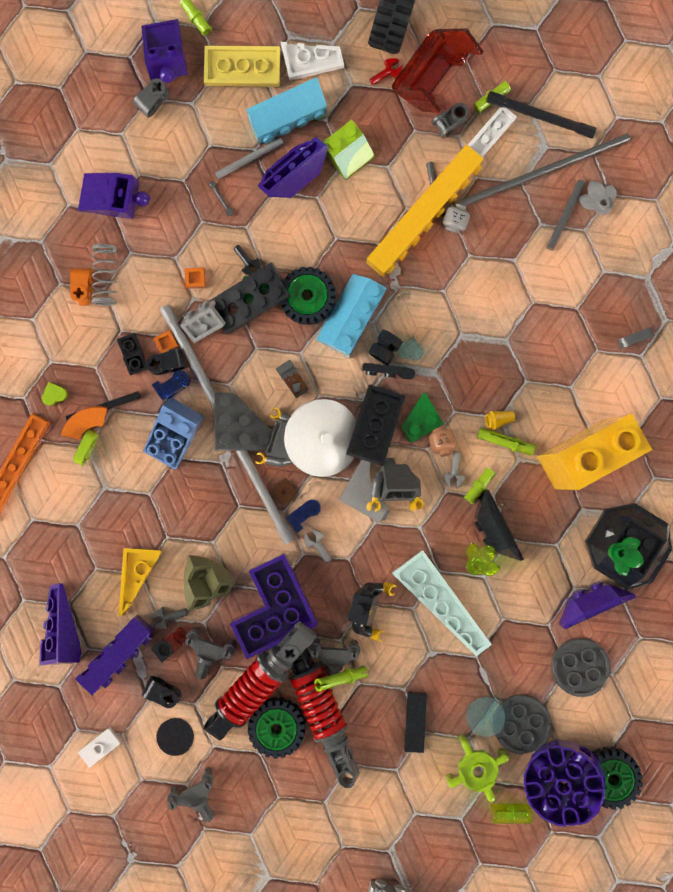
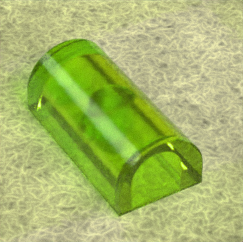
(510, 814)

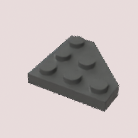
(237, 426)

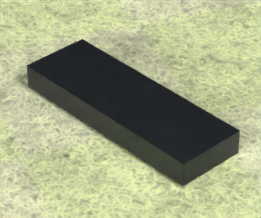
(415, 722)

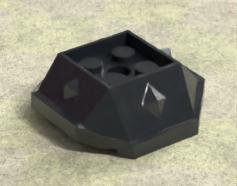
(624, 522)

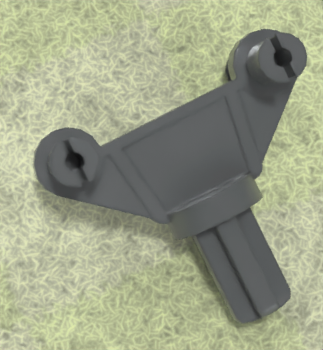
(208, 651)
(334, 657)
(194, 796)

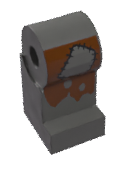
(292, 378)

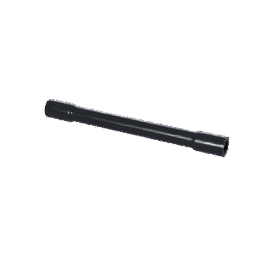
(578, 127)

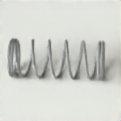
(103, 301)

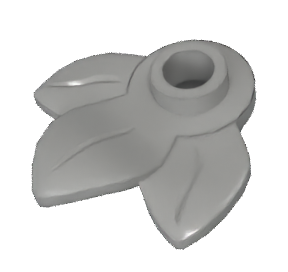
(596, 196)

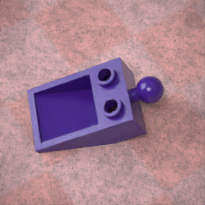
(164, 50)
(111, 195)

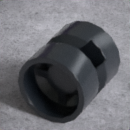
(385, 347)

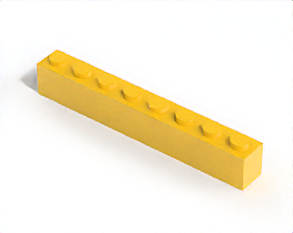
(424, 211)

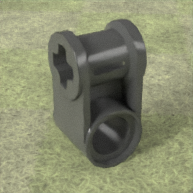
(149, 99)
(448, 122)

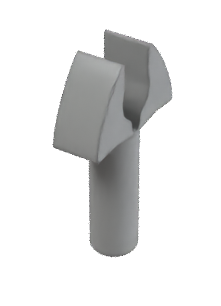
(454, 471)
(318, 545)

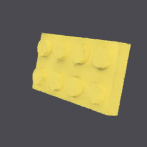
(242, 66)

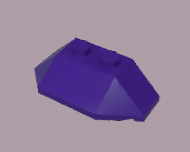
(294, 169)
(591, 602)

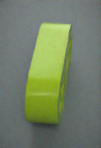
(85, 447)

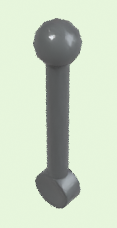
(229, 211)

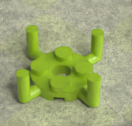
(476, 758)

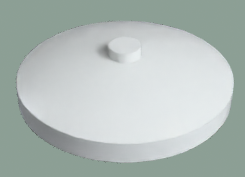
(320, 437)

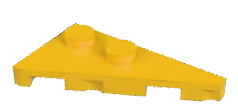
(135, 570)

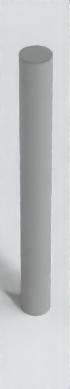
(249, 158)

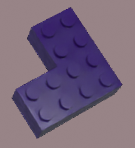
(282, 608)

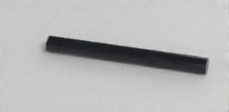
(116, 402)

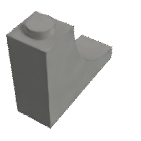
(358, 493)

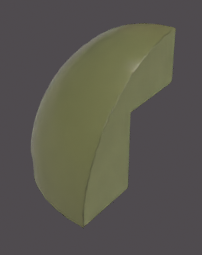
(205, 581)

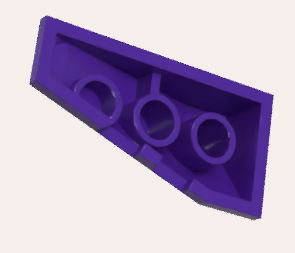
(61, 638)

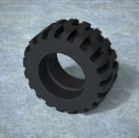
(390, 25)

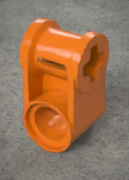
(81, 282)

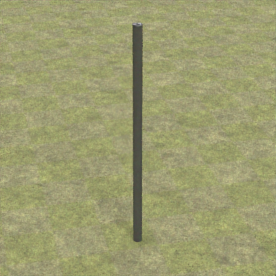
(544, 170)

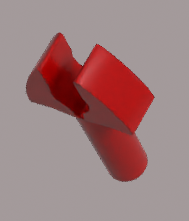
(387, 71)

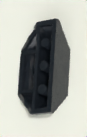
(494, 528)

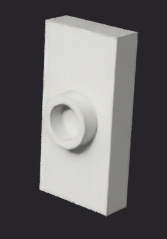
(99, 747)

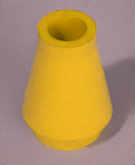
(497, 419)

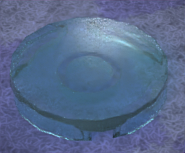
(485, 716)

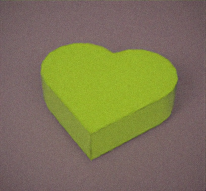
(54, 394)

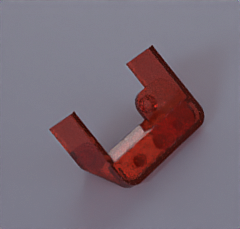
(430, 64)

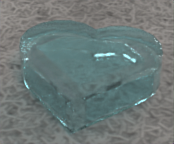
(411, 349)

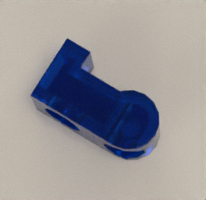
(173, 386)
(308, 509)

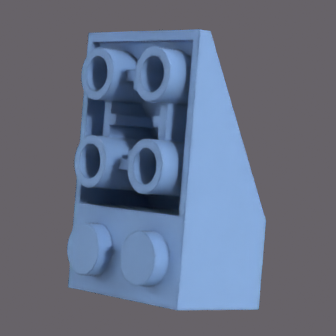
(173, 433)

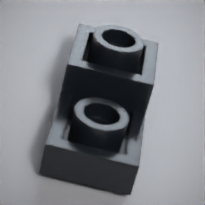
(132, 353)

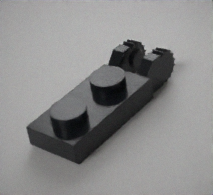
(390, 371)

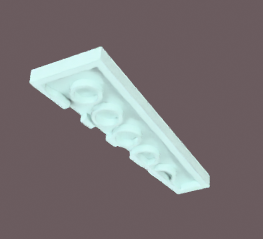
(432, 590)

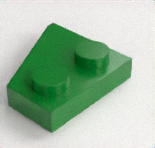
(421, 419)

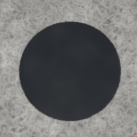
(175, 737)

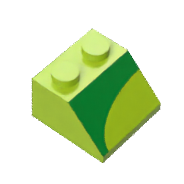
(348, 149)

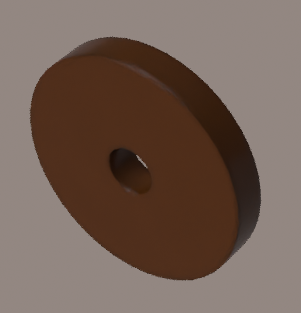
(290, 492)

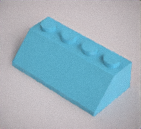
(287, 111)
(351, 314)

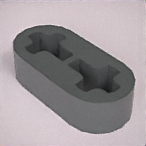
(636, 337)

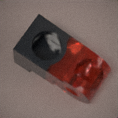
(170, 644)

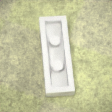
(492, 131)

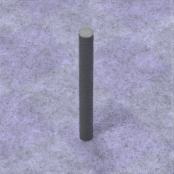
(565, 215)

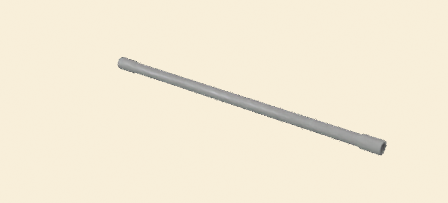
(282, 527)

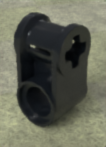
(168, 362)
(159, 690)

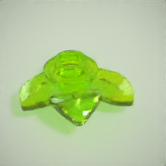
(483, 559)

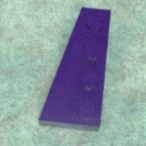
(115, 655)

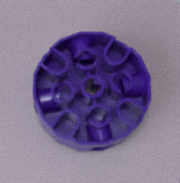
(569, 802)

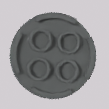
(580, 667)
(525, 725)

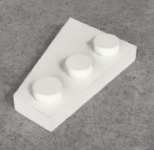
(310, 60)

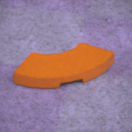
(83, 420)

